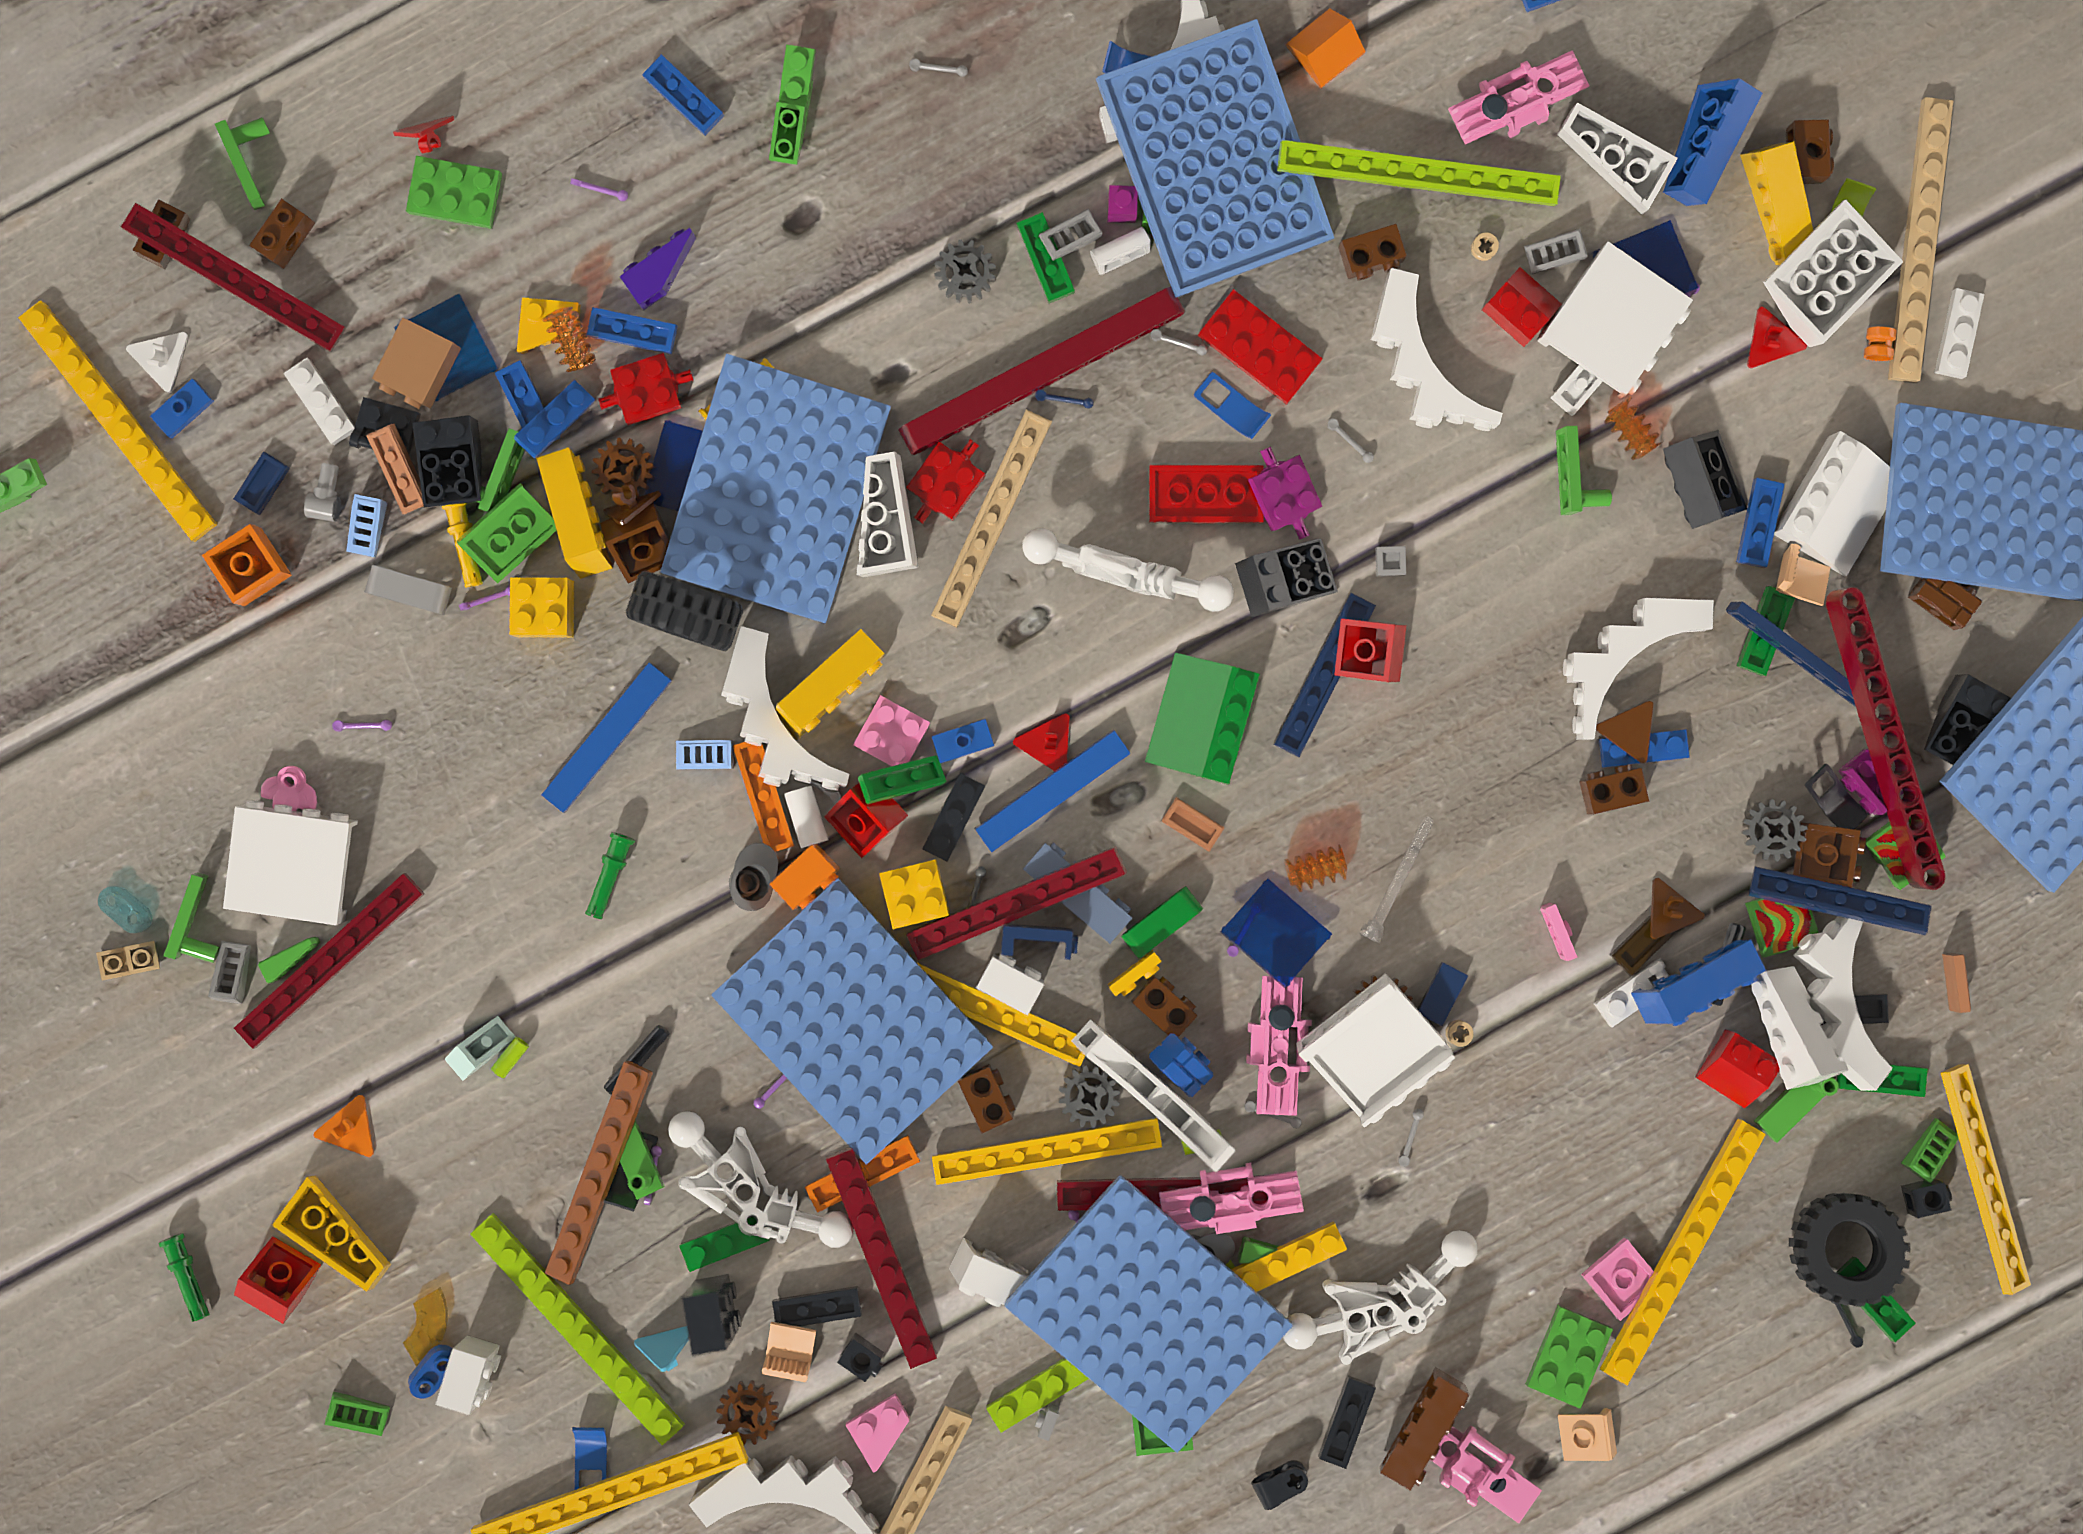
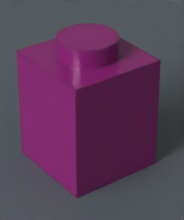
(1122, 204)

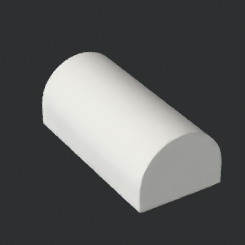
(1121, 251)
(806, 816)

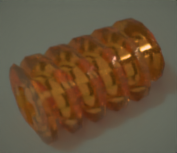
(570, 338)
(1632, 429)
(1316, 868)

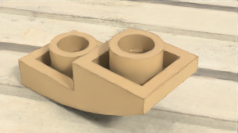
(128, 960)

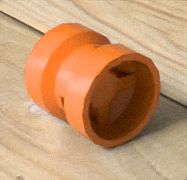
(1880, 343)

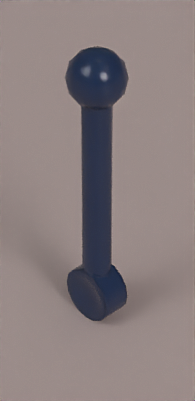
(1041, 396)

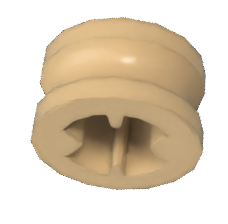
(1493, 249)
(1452, 1027)

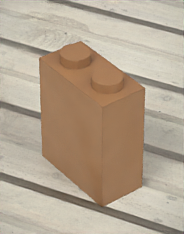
(415, 364)

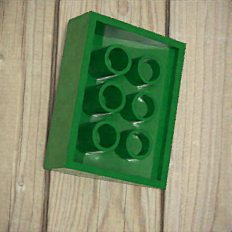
(1202, 718)

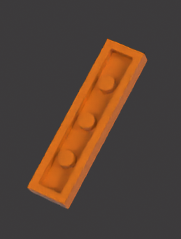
(763, 798)
(891, 1160)

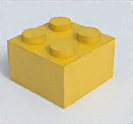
(541, 607)
(914, 894)

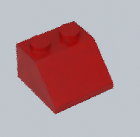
(1522, 307)
(1370, 650)
(862, 823)
(1738, 1069)
(277, 1279)

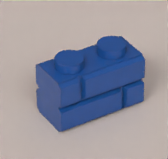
(1181, 1064)

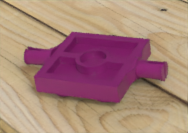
(1285, 493)

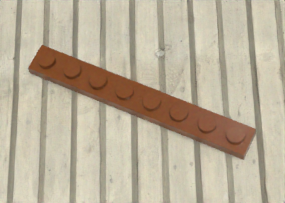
(598, 1172)

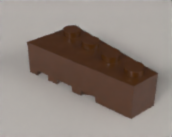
(1424, 1429)

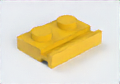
(1144, 967)

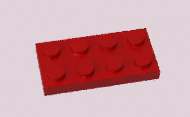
(1260, 347)
(1203, 494)

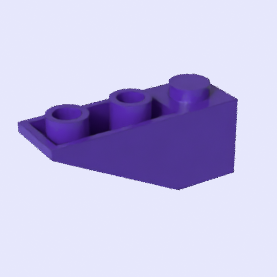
(655, 274)

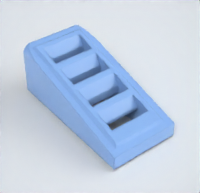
(355, 523)
(728, 754)

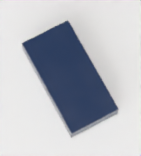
(261, 483)
(1442, 993)

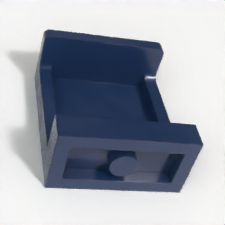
(1041, 933)

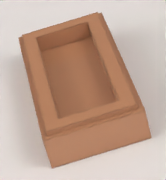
(1192, 824)
(1956, 982)

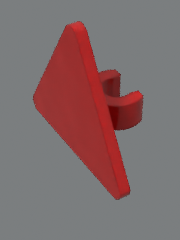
(427, 138)
(1772, 340)
(1047, 742)

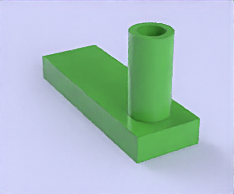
(236, 136)
(502, 473)
(1571, 495)
(179, 941)
(1792, 1107)
(639, 1165)

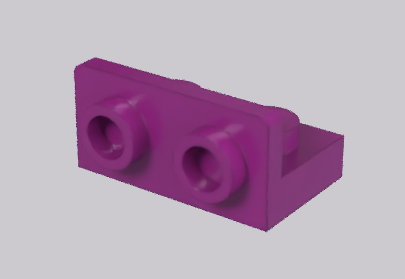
(1861, 778)

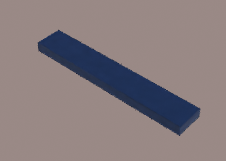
(1791, 649)
(1319, 683)
(1840, 900)

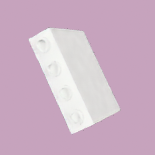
(1616, 319)
(288, 863)
(1376, 1050)

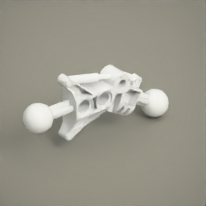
(1128, 572)
(780, 1213)
(1419, 1290)

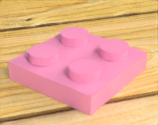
(891, 733)
(1619, 1278)

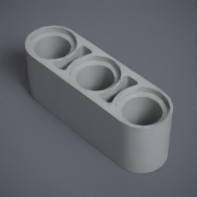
(408, 589)

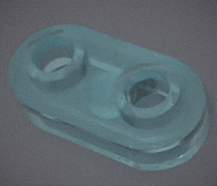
(124, 907)

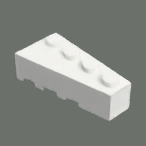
(1618, 155)
(886, 529)
(1795, 1029)
(986, 1274)

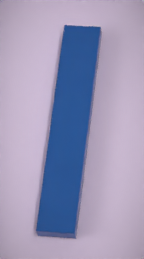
(606, 737)
(1052, 790)

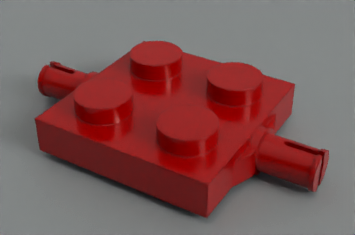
(645, 389)
(946, 481)

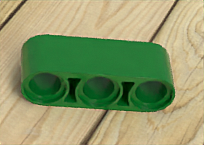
(1162, 922)

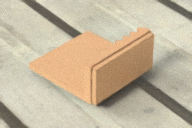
(1802, 577)
(789, 1352)
(1587, 1436)

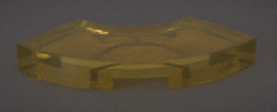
(430, 1325)

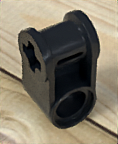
(1277, 1486)

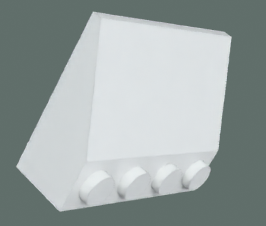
(1831, 274)
(1837, 503)

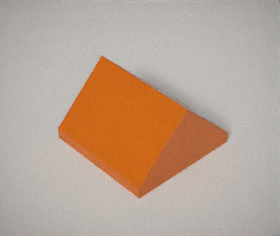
(1327, 46)

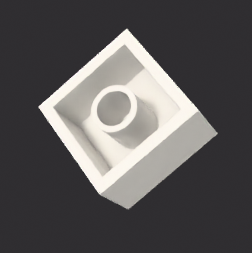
(1011, 983)
(468, 1375)

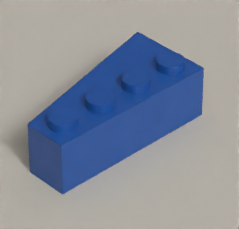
(1709, 138)
(1699, 984)

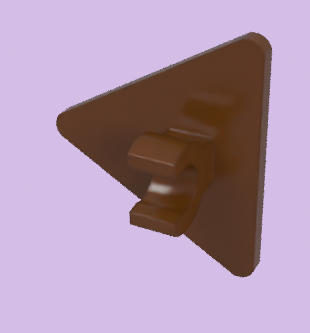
(628, 505)
(1630, 730)
(1670, 910)

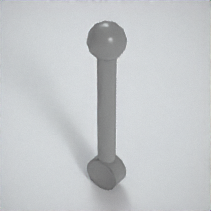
(915, 65)
(1156, 335)
(1333, 424)
(834, 796)
(1296, 1122)
(1403, 1159)

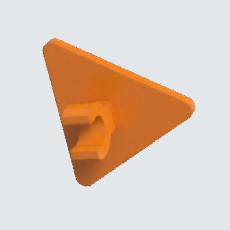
(349, 1128)

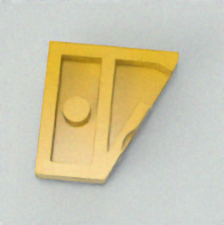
(531, 328)

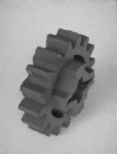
(972, 261)
(1783, 820)
(1077, 1103)

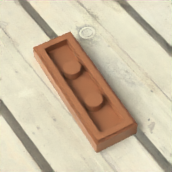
(397, 467)

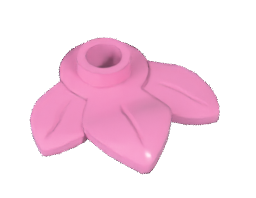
(283, 793)

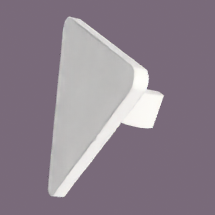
(161, 357)

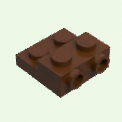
(1830, 854)

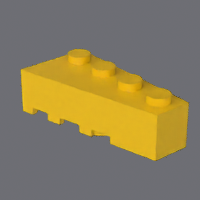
(1779, 197)
(573, 513)
(828, 684)
(328, 1232)

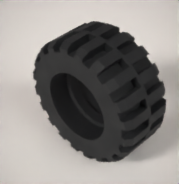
(684, 610)
(1887, 1245)

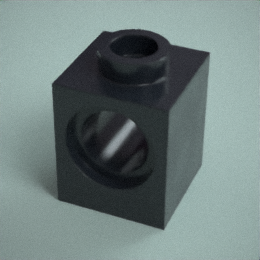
(1915, 1194)
(860, 1345)

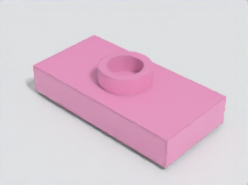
(1559, 931)

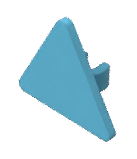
(663, 1347)

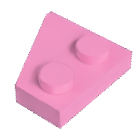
(878, 1429)

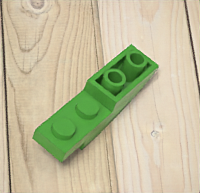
(793, 105)
(19, 483)

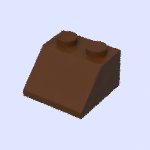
(638, 543)

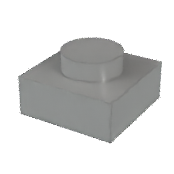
(1391, 561)
(1046, 1421)

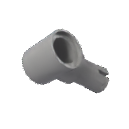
(323, 502)

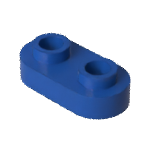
(429, 1372)

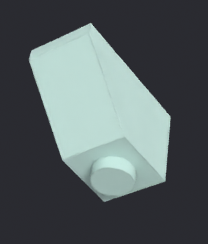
(479, 1048)

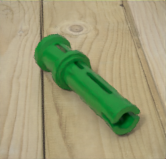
(613, 862)
(180, 1264)

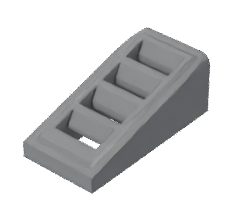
(1090, 225)
(1575, 235)
(239, 984)

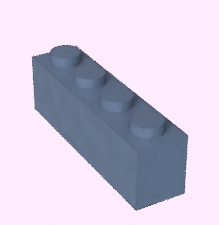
(1091, 906)

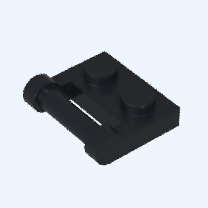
(378, 415)

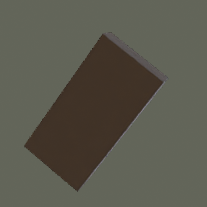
(1638, 948)

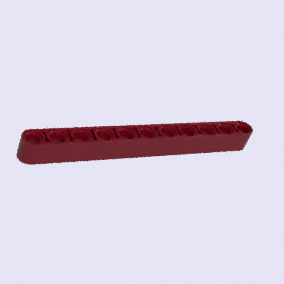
(1041, 371)
(1875, 728)

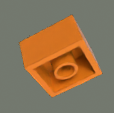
(246, 565)
(805, 876)

